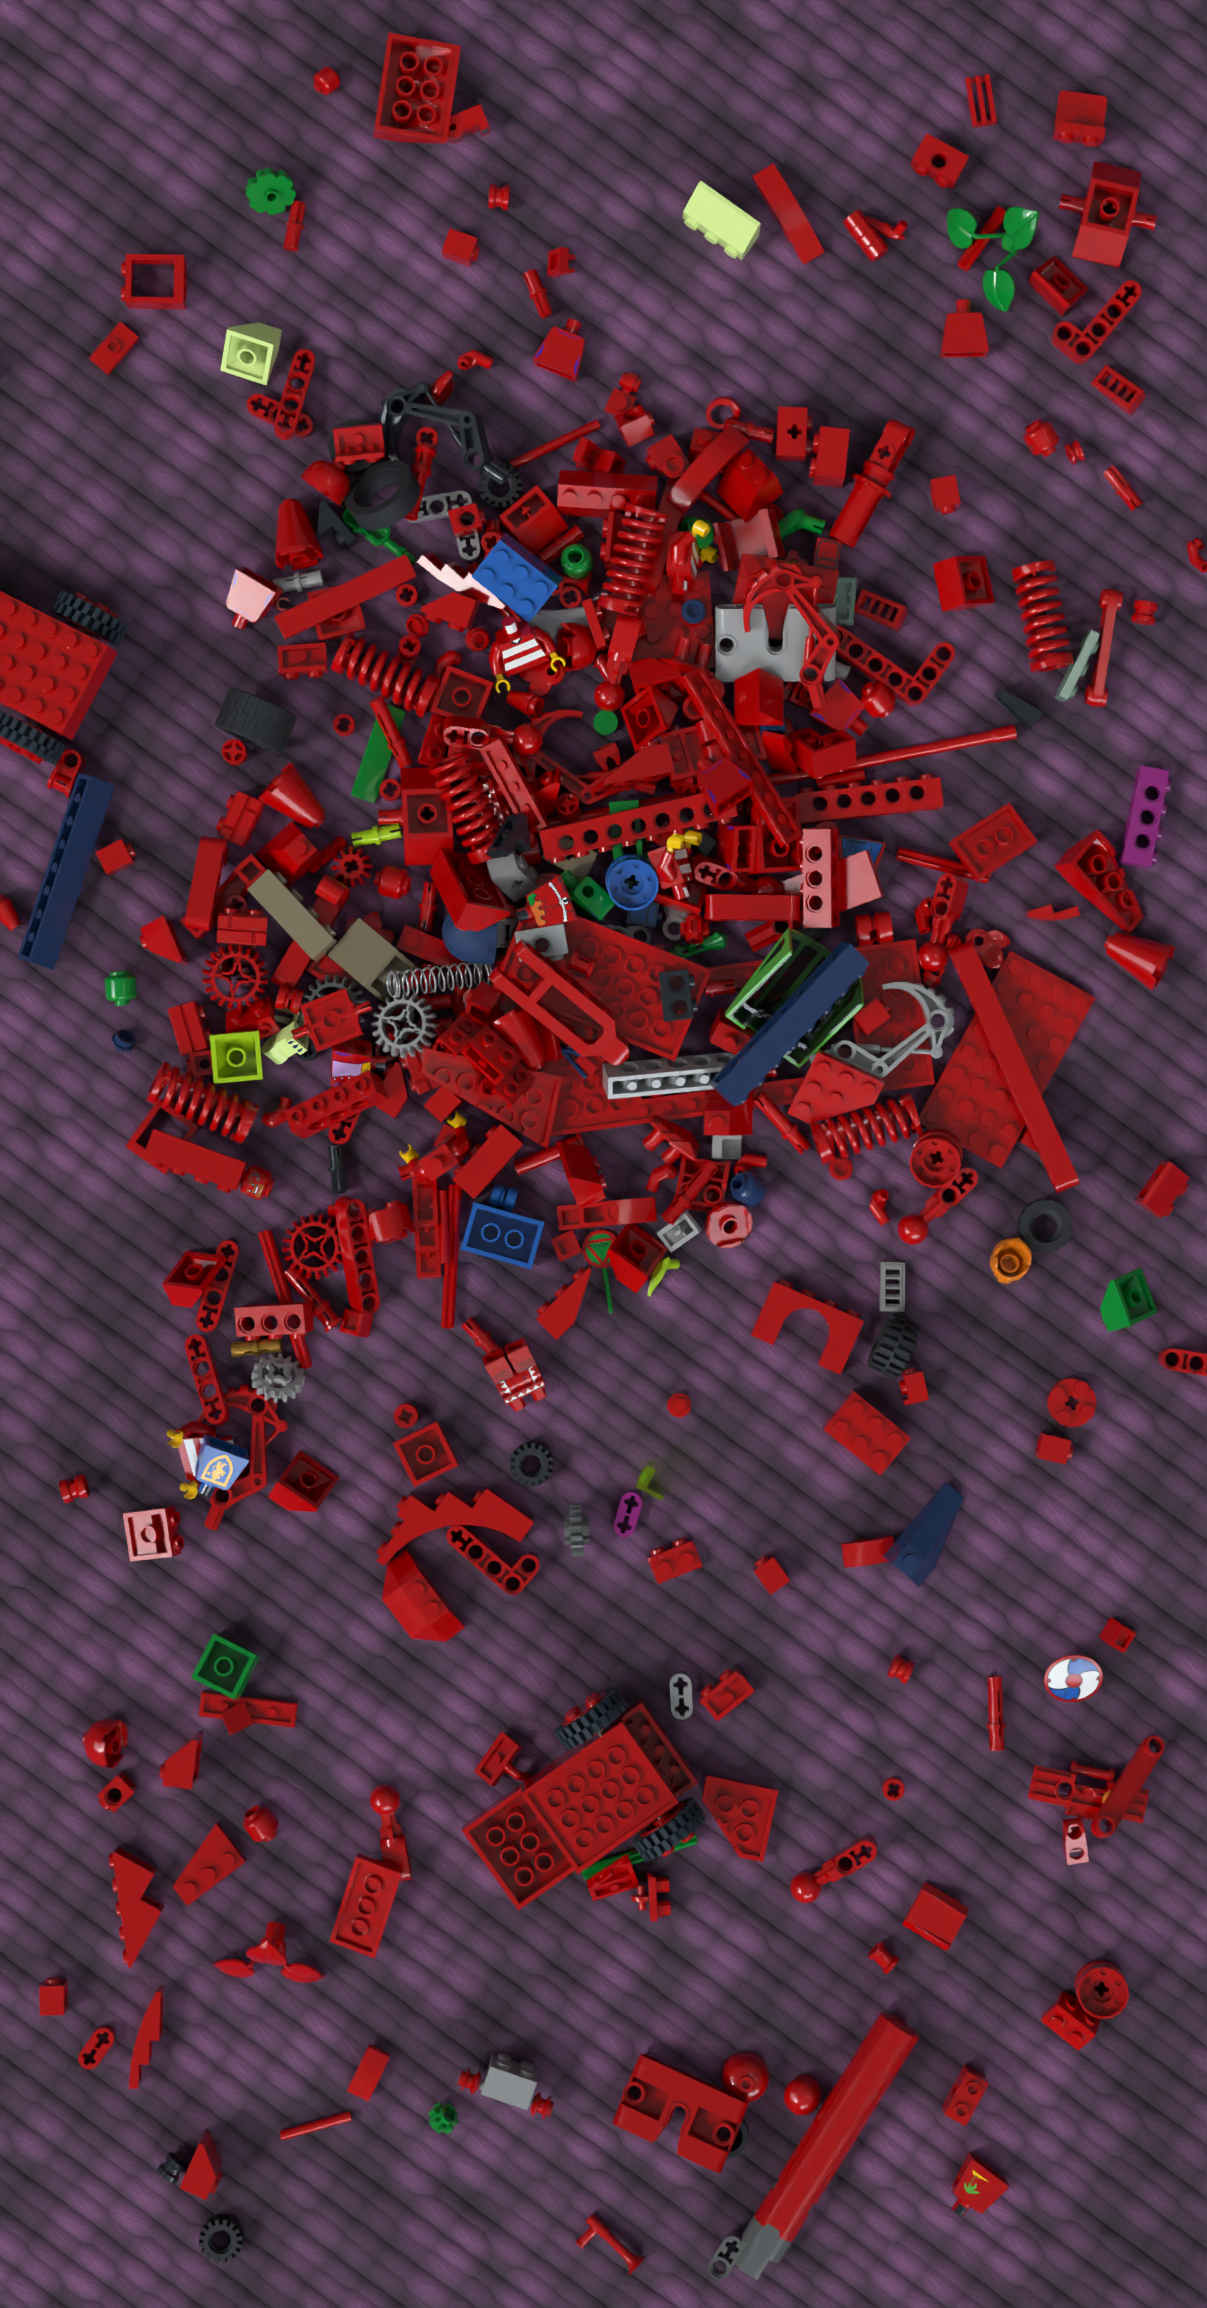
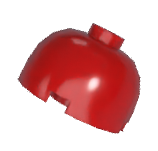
(328, 479)
(576, 646)
(105, 1741)
(745, 2076)

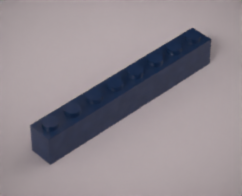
(66, 871)
(789, 1024)

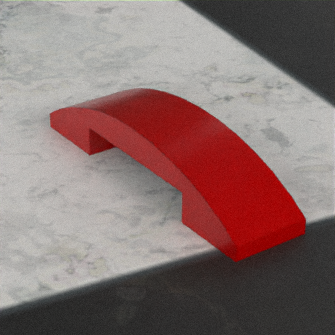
(706, 468)

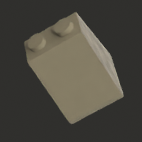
(369, 958)

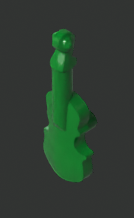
(376, 537)

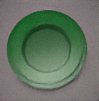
(605, 723)

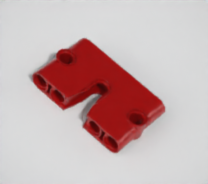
(705, 2107)

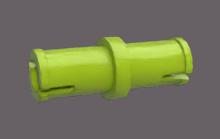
(376, 835)

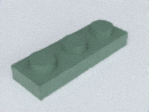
(1068, 685)

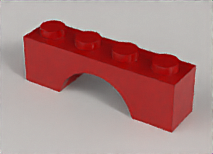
(238, 882)

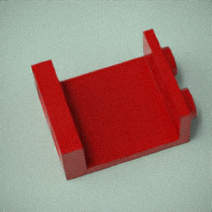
(755, 537)

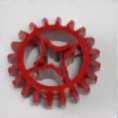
(246, 978)
(299, 1260)

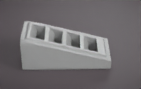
(883, 1286)

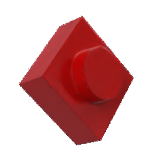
(566, 1245)

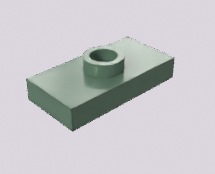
(845, 601)

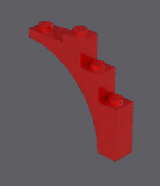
(419, 1517)

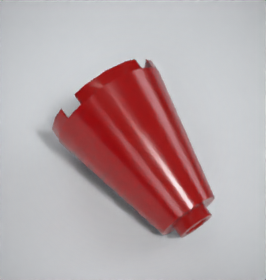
(295, 537)
(293, 798)
(1140, 957)
(520, 1032)

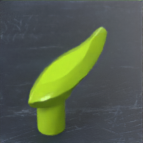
(660, 1271)

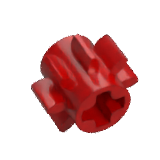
(694, 929)

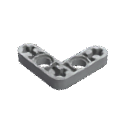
(432, 516)

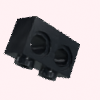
(671, 995)

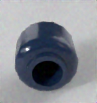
(748, 1188)

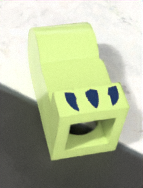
(283, 1045)

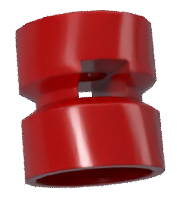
(874, 928)

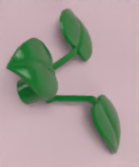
(1019, 227)

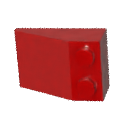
(648, 765)
(769, 854)

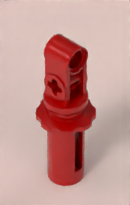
(872, 483)

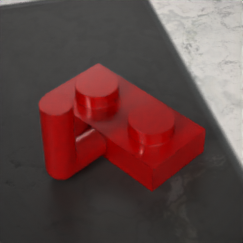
(499, 1760)

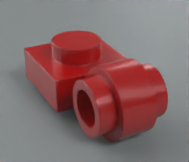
(622, 400)

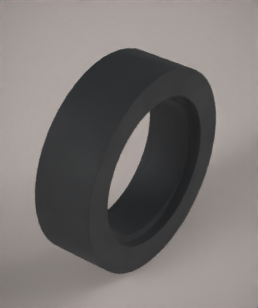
(393, 508)

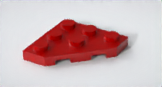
(833, 1089)
(742, 1813)

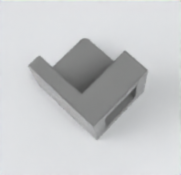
(726, 1147)

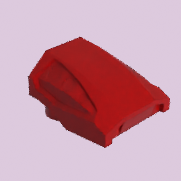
(715, 1189)

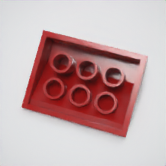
(416, 90)
(776, 604)

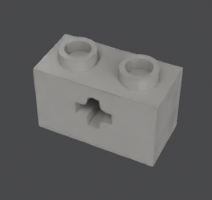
(513, 875)

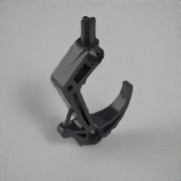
(470, 438)

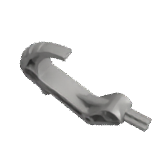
(931, 1004)

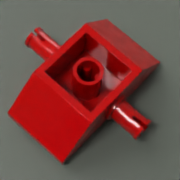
(1102, 235)
(422, 837)

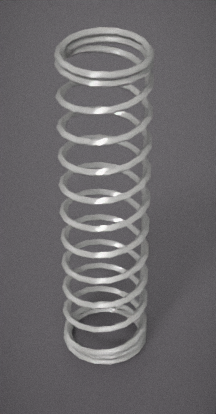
(397, 991)

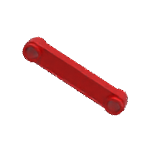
(1096, 693)
(1127, 1786)

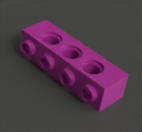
(1131, 853)

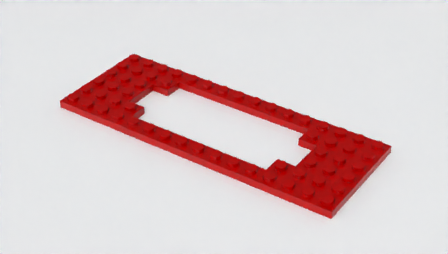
(585, 1106)

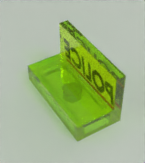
(643, 1481)

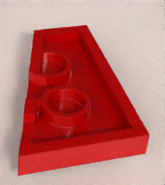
(209, 1865)

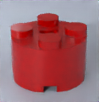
(390, 1223)

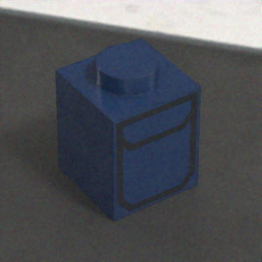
(645, 917)

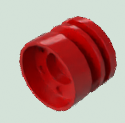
(941, 1170)
(1111, 1999)

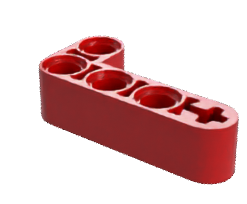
(1101, 320)
(205, 884)
(751, 908)
(489, 1555)

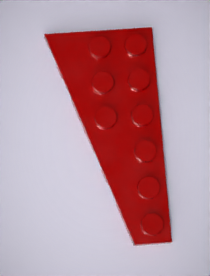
(530, 1114)

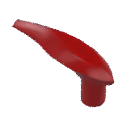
(888, 230)

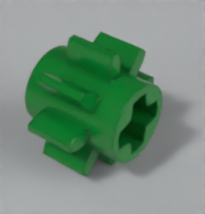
(443, 2118)

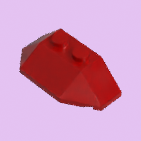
(418, 1602)

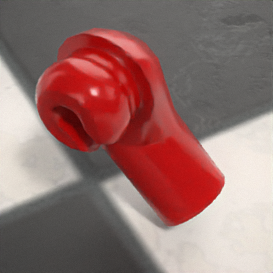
(923, 914)
(877, 1206)

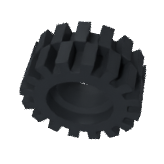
(507, 500)
(521, 1475)
(221, 2253)

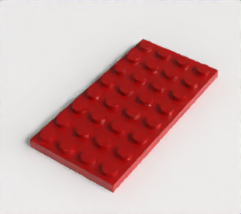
(621, 980)
(972, 1091)

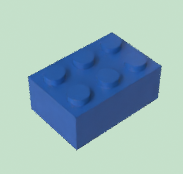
(517, 577)
(502, 1235)

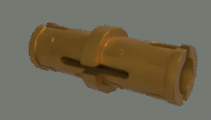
(256, 1347)

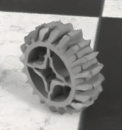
(424, 1031)

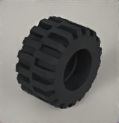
(893, 1345)

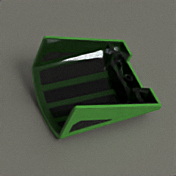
(777, 978)

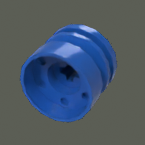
(640, 893)

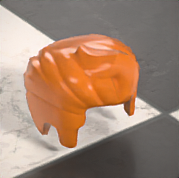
(1010, 1260)

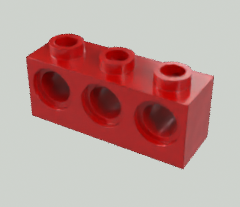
(282, 1312)

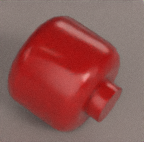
(326, 81)

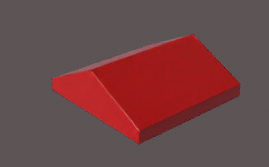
(341, 624)

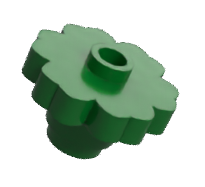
(270, 191)

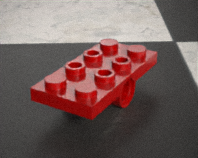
(695, 742)

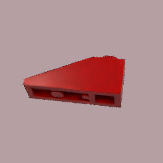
(428, 948)

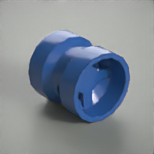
(498, 1196)

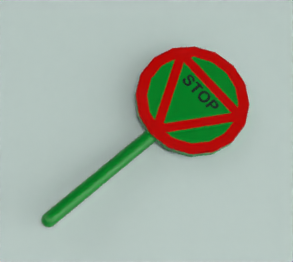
(595, 1253)

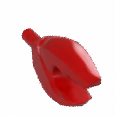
(442, 388)

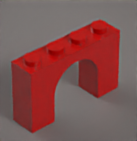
(842, 1326)

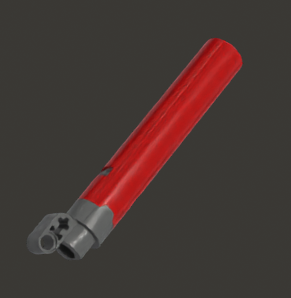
(820, 2149)

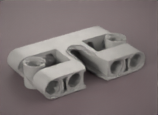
(753, 650)

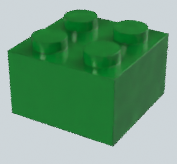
(226, 1666)

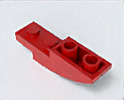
(607, 1213)

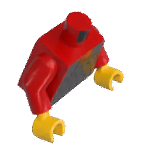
(441, 1157)

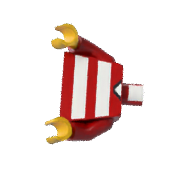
(684, 556)
(520, 648)
(672, 862)
(189, 1440)

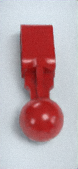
(610, 694)
(525, 738)
(734, 881)
(933, 954)
(914, 1227)
(385, 1801)
(807, 1886)

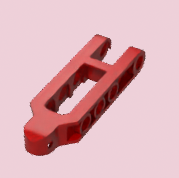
(609, 1045)

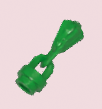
(715, 941)

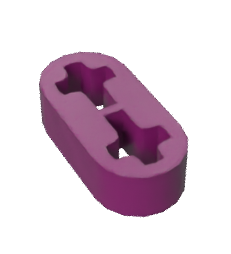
(633, 1516)

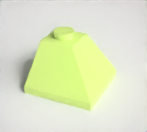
(251, 351)

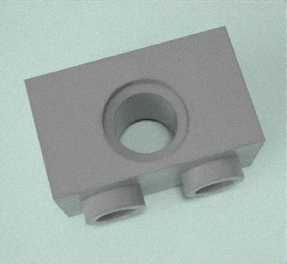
(554, 934)

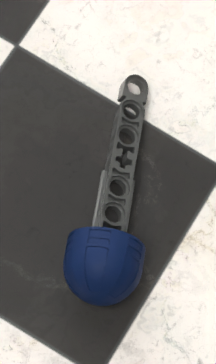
(482, 945)

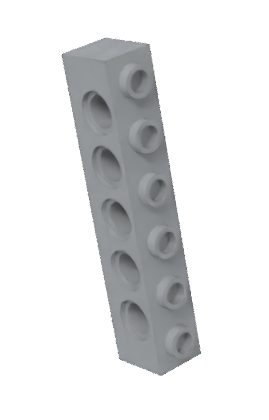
(663, 1075)

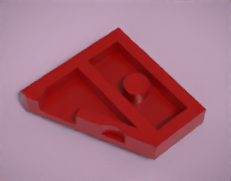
(613, 1879)

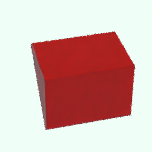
(1057, 285)
(758, 699)
(648, 715)
(689, 905)

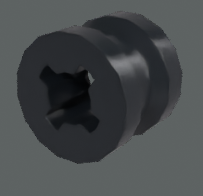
(172, 2167)

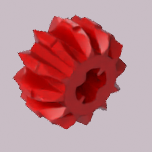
(354, 875)

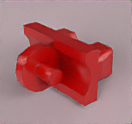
(657, 1908)

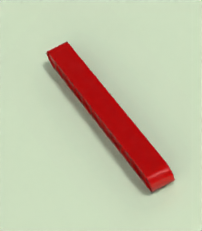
(1013, 1066)

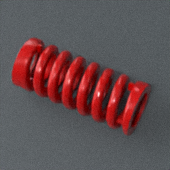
(653, 521)
(1048, 661)
(347, 662)
(477, 854)
(247, 1108)
(823, 1132)

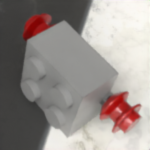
(508, 2083)

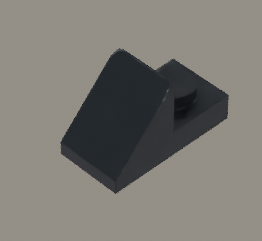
(328, 522)
(511, 837)

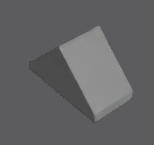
(679, 1233)

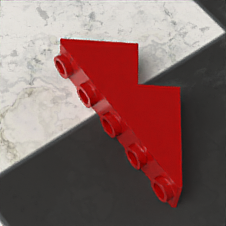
(136, 1909)

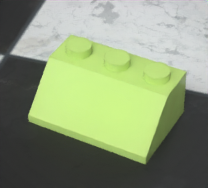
(721, 221)

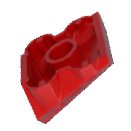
(936, 1916)

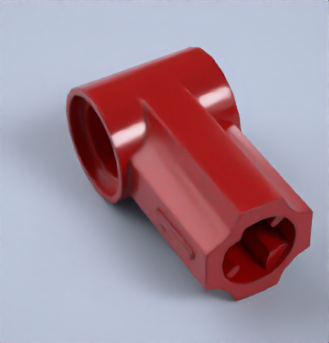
(764, 935)

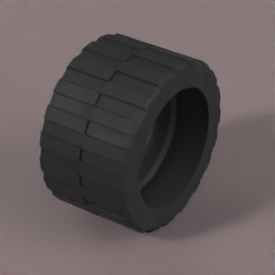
(255, 720)

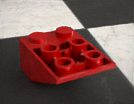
(562, 1312)

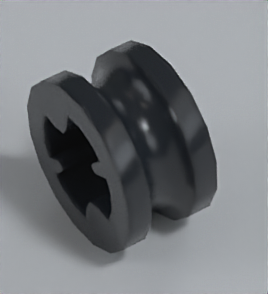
(309, 1058)

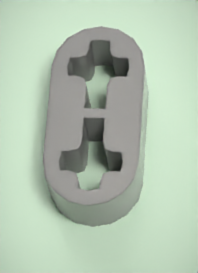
(687, 1695)

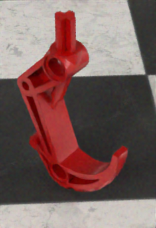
(816, 655)
(571, 782)
(258, 1460)

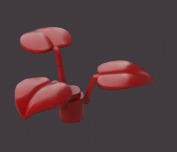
(269, 1953)

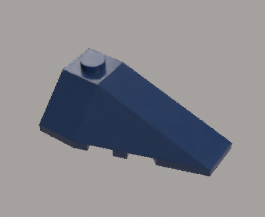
(923, 1540)

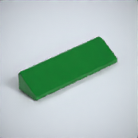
(375, 761)

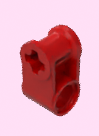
(66, 774)

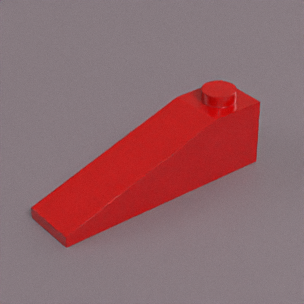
(1096, 875)

